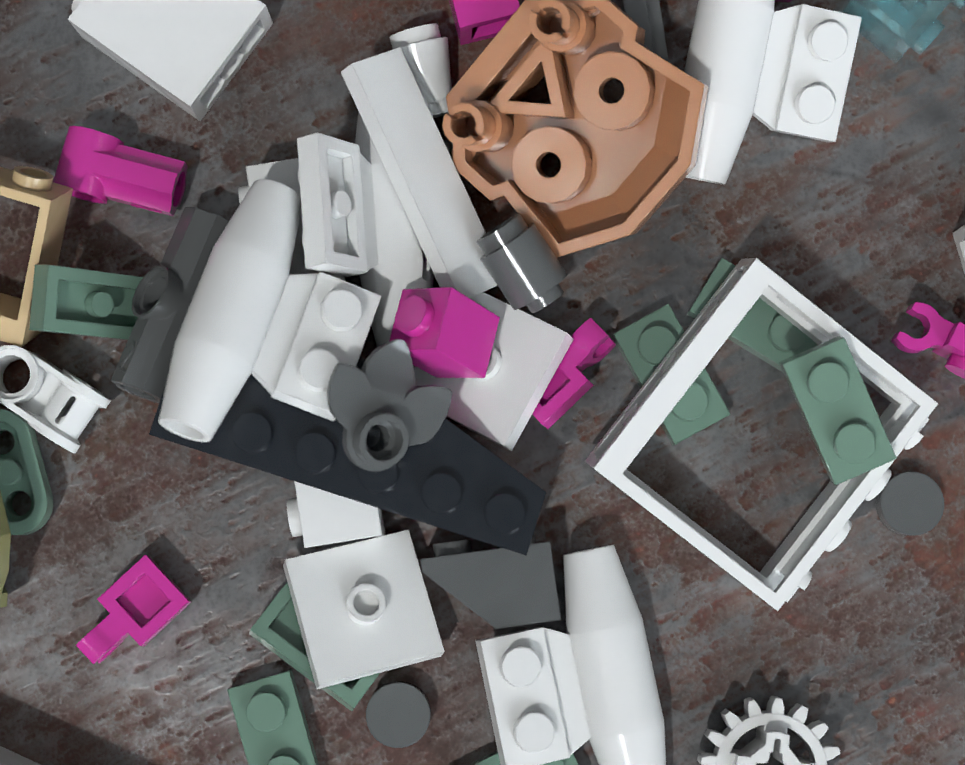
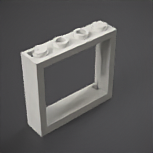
(828, 518)

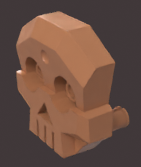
(613, 157)

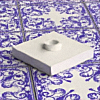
(517, 375)
(362, 608)

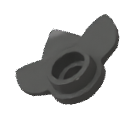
(388, 398)

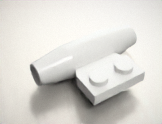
(768, 64)
(358, 222)
(261, 321)
(581, 685)

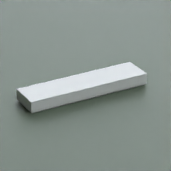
(420, 170)

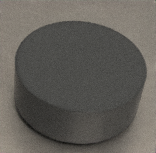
(910, 504)
(398, 714)

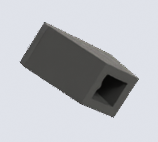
(498, 583)

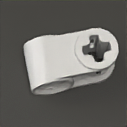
(53, 399)

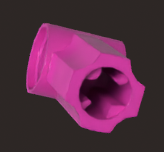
(105, 169)

